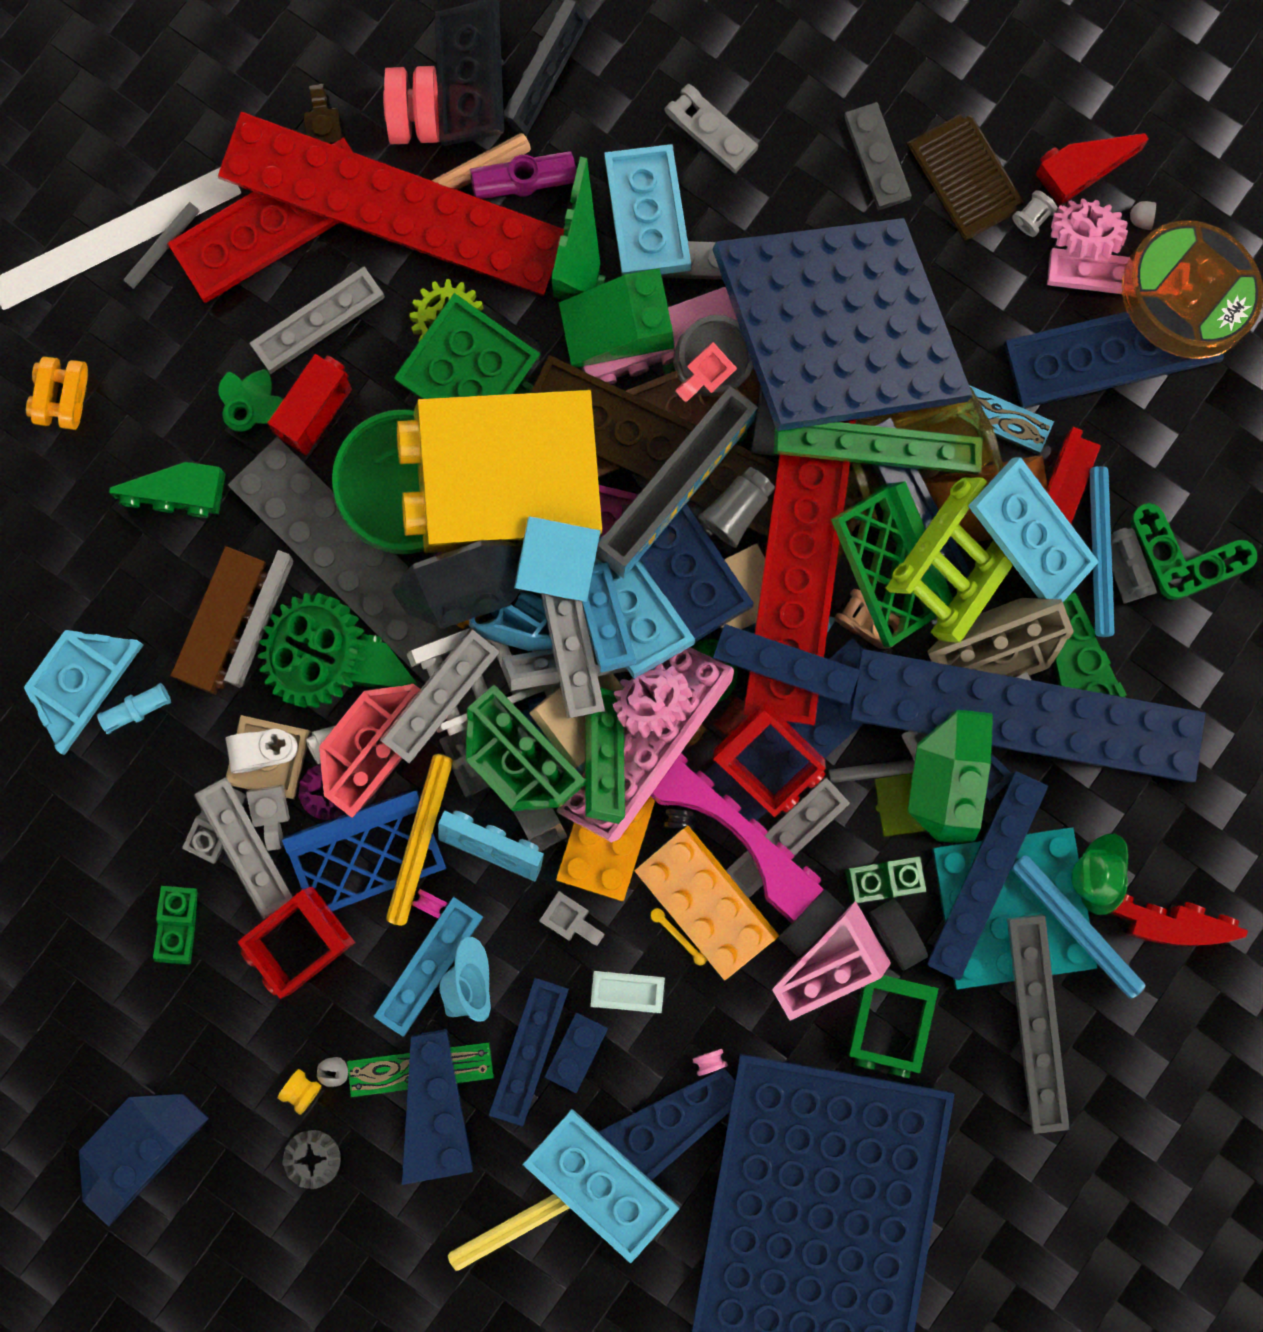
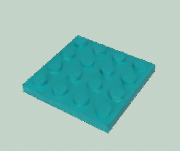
(991, 960)

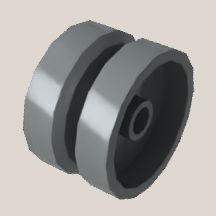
(728, 338)

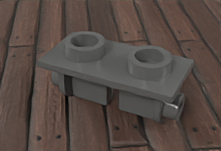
(1130, 566)

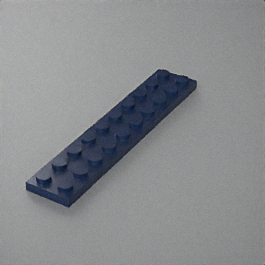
(1031, 715)

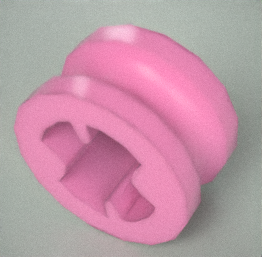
(710, 1062)

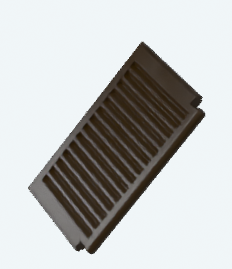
(966, 175)

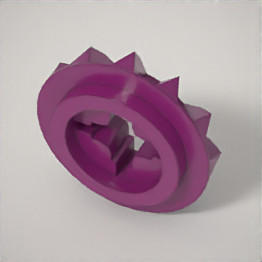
(315, 804)

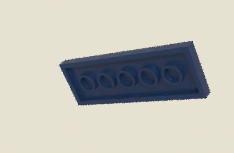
(1088, 360)
(775, 759)

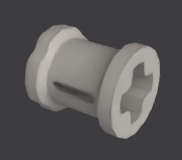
(1035, 213)

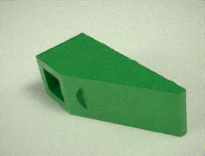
(180, 486)

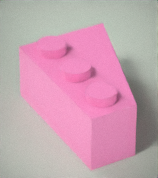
(835, 965)

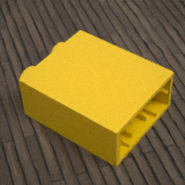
(496, 463)

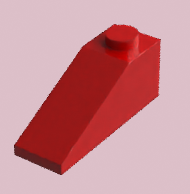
(1082, 164)

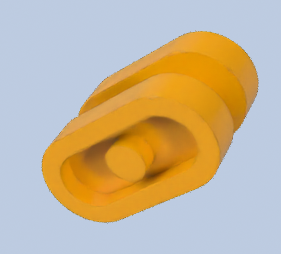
(43, 405)

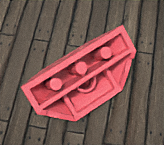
(354, 756)

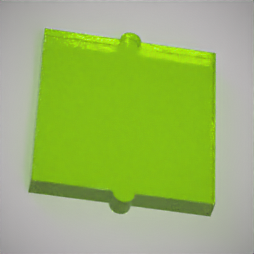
(893, 805)

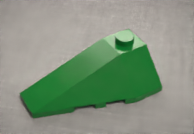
(578, 253)

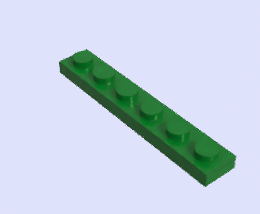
(883, 447)

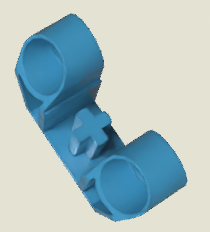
(520, 625)

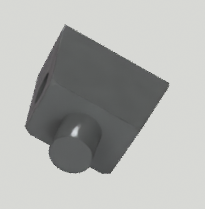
(541, 827)

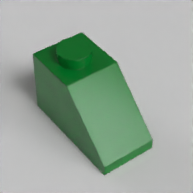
(380, 666)

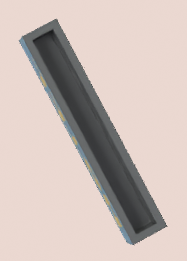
(676, 482)

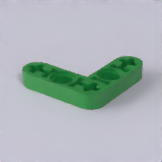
(1177, 565)

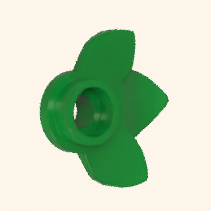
(250, 395)

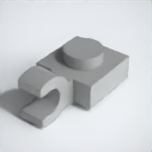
(269, 808)
(568, 918)

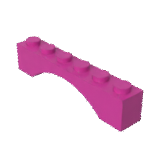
(784, 883)

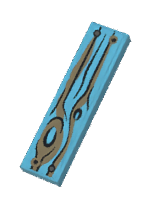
(1015, 423)

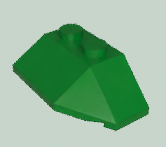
(516, 756)
(952, 777)

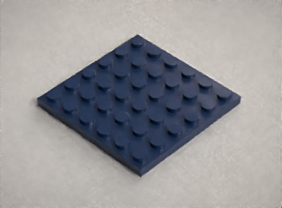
(841, 323)

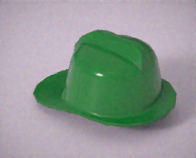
(1102, 874)

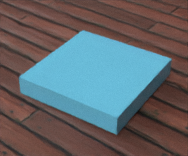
(557, 559)

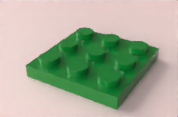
(466, 356)

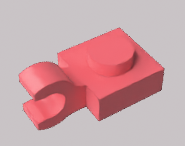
(708, 370)

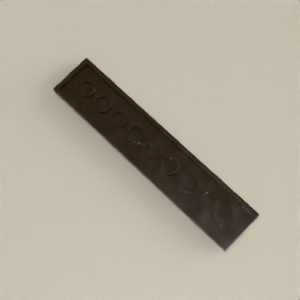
(645, 436)

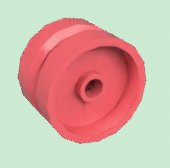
(411, 105)

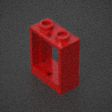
(311, 404)
(744, 734)
(323, 922)

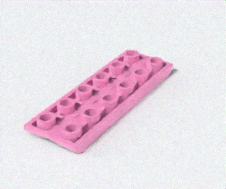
(651, 757)

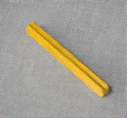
(419, 839)

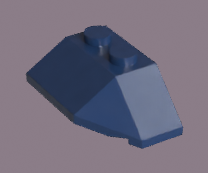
(134, 1150)

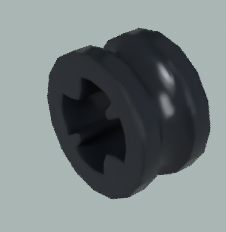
(679, 819)

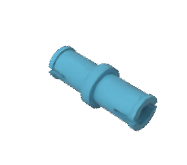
(134, 708)

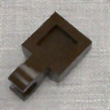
(322, 122)

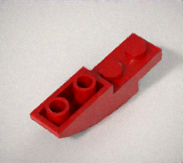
(1183, 927)

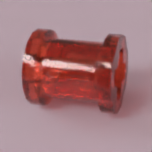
(731, 717)

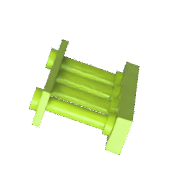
(973, 591)

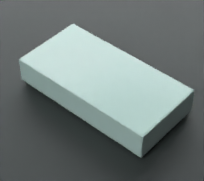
(627, 992)

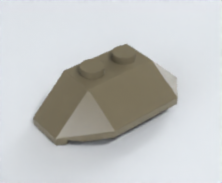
(1010, 639)

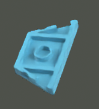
(76, 681)

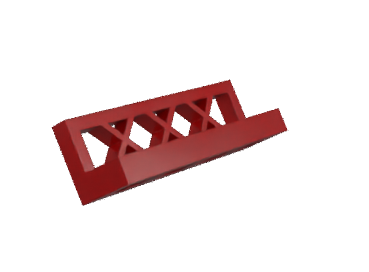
(1071, 472)

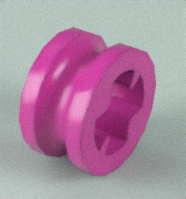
(429, 903)

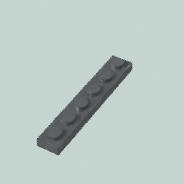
(1038, 1024)

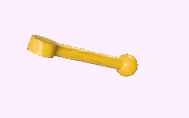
(658, 915)

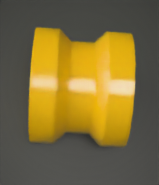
(299, 1091)

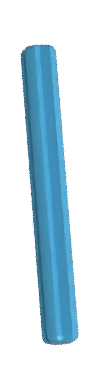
(1102, 551)
(1078, 927)

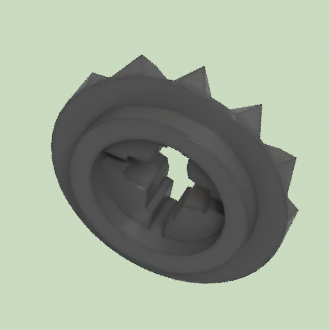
(321, 1145)

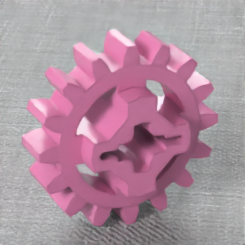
(1089, 229)
(641, 713)

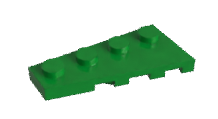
(1081, 660)

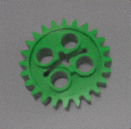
(298, 680)

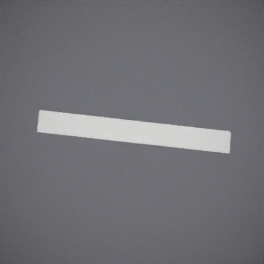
(111, 238)

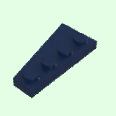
(672, 1124)

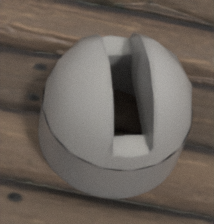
(1143, 214)
(332, 1064)

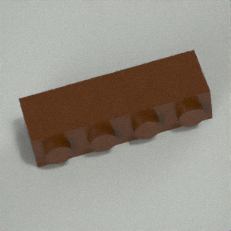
(220, 621)

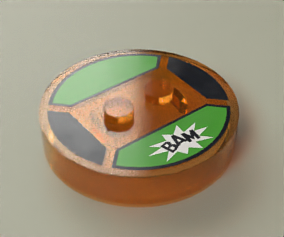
(1192, 289)

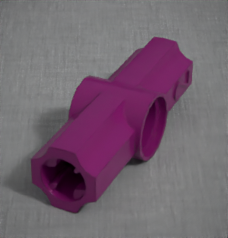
(501, 179)

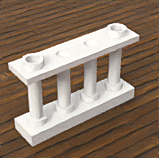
(430, 658)

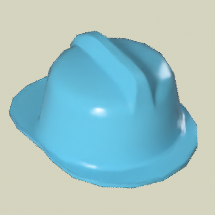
(467, 983)

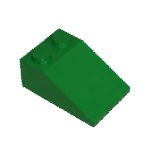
(618, 320)

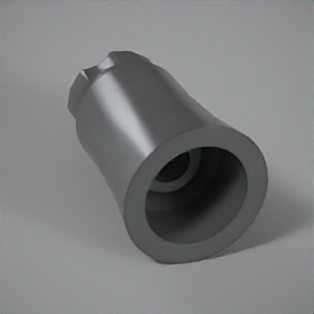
(737, 506)

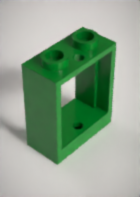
(901, 987)

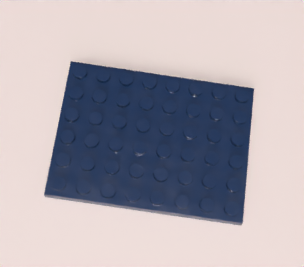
(822, 1202)

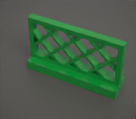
(906, 527)

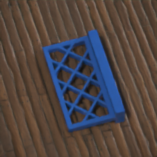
(344, 828)

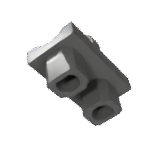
(468, 779)

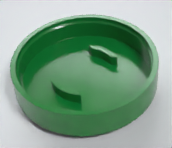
(371, 484)

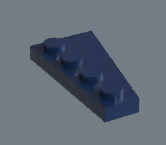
(435, 1122)

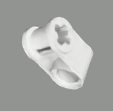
(254, 750)

